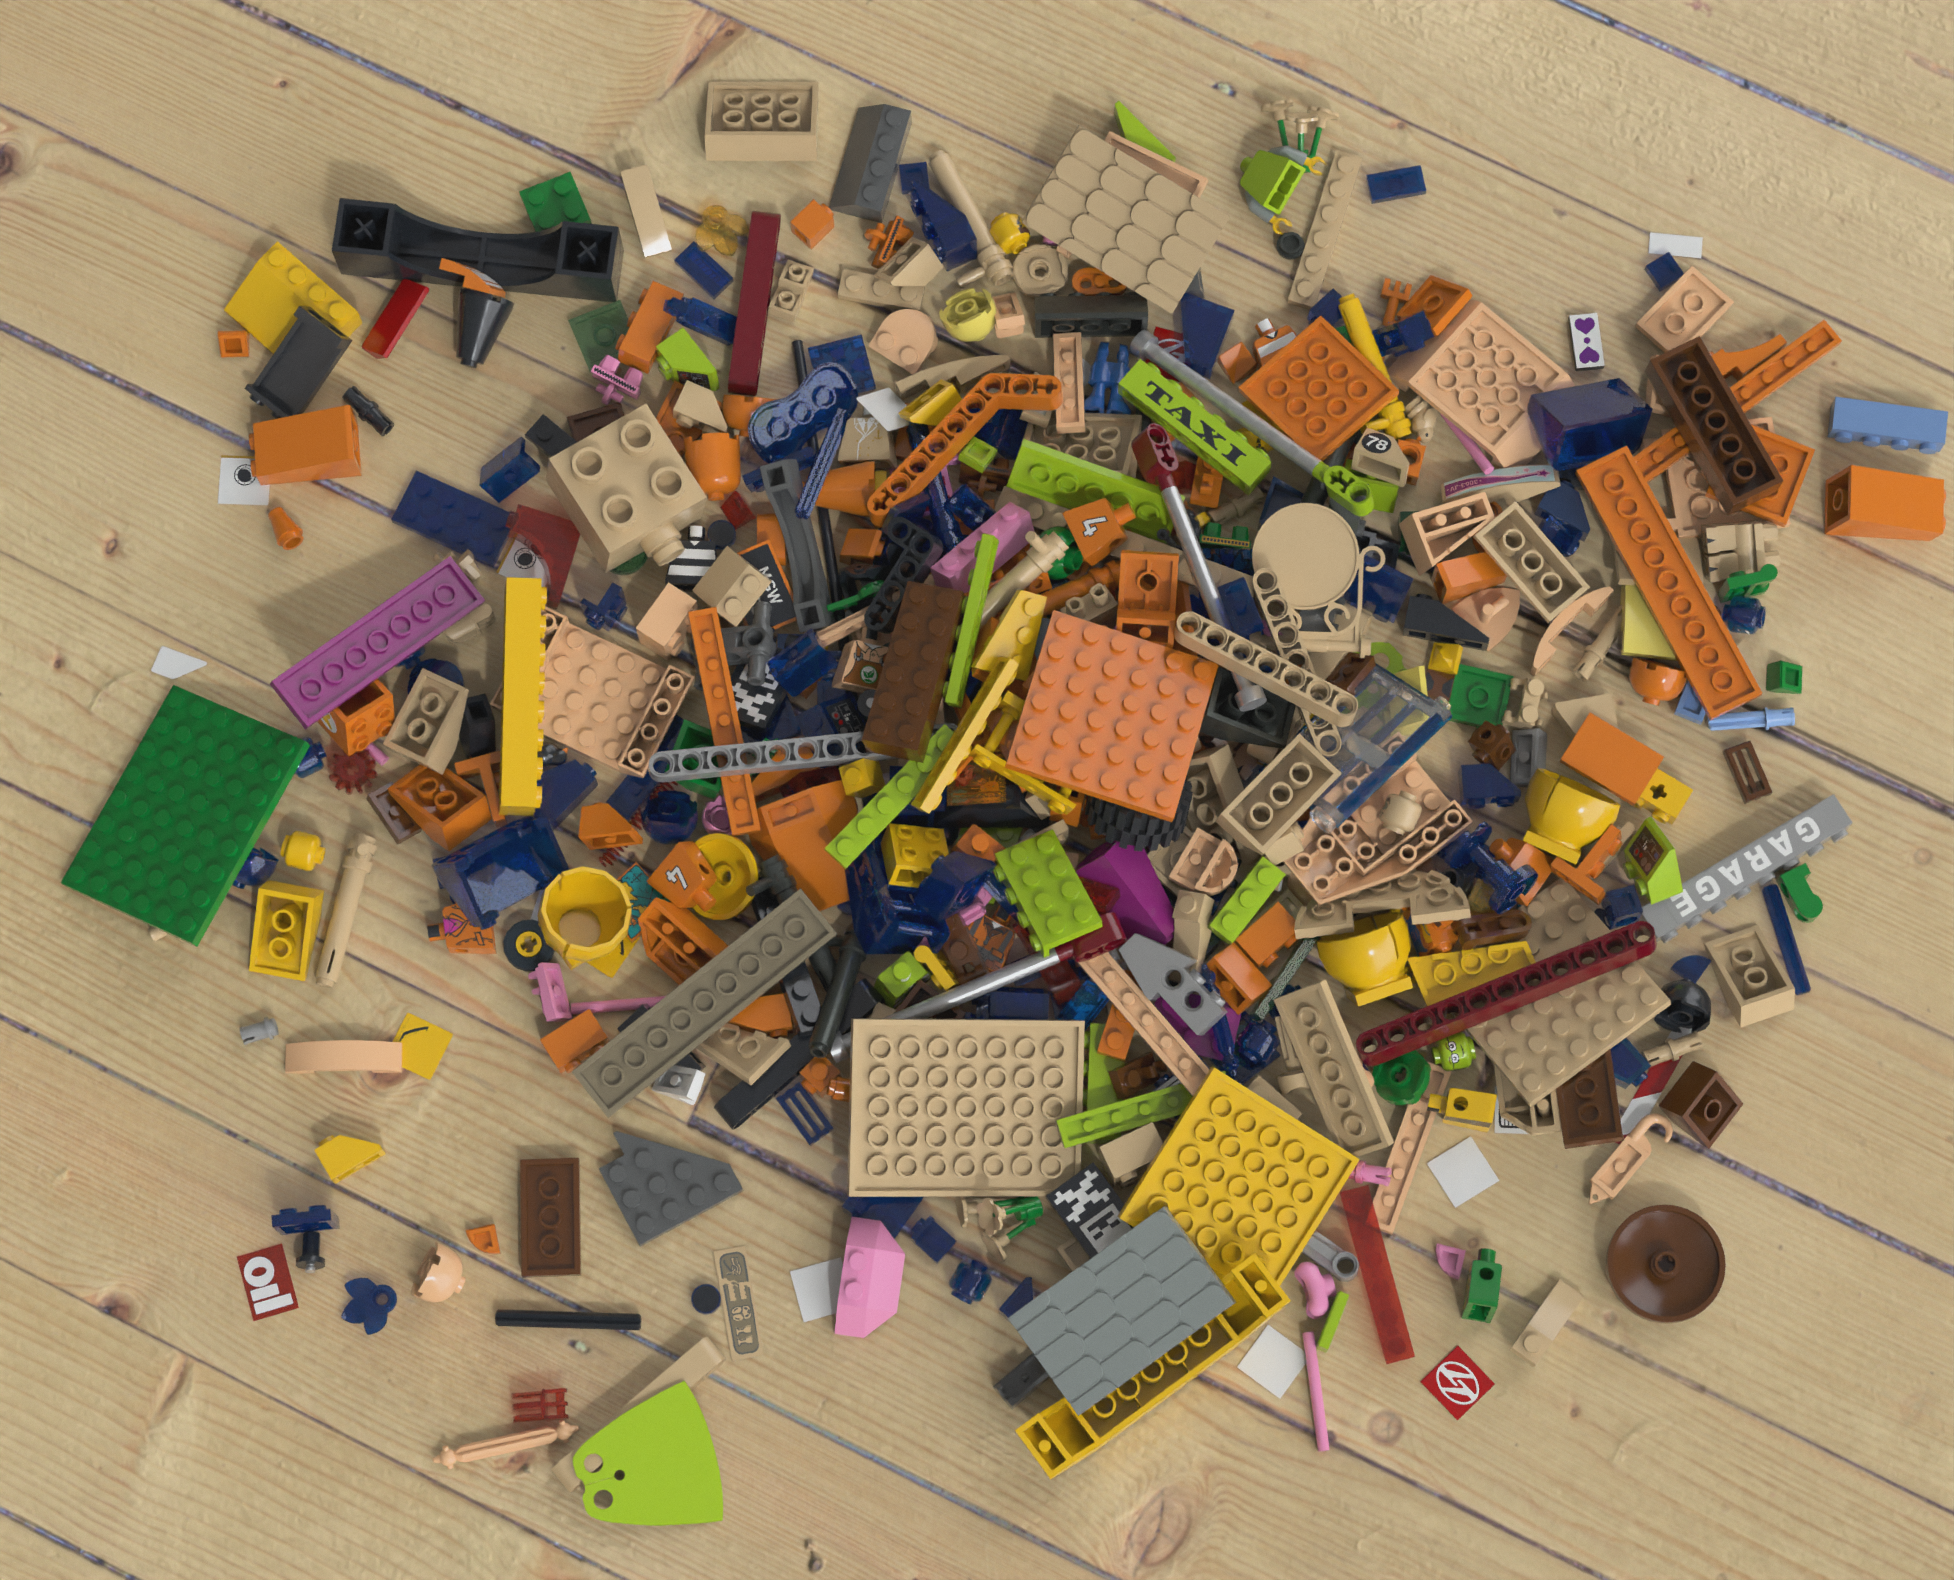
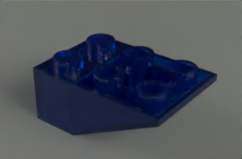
(945, 226)

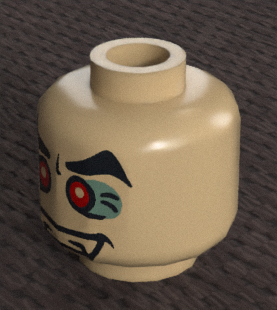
(1400, 812)

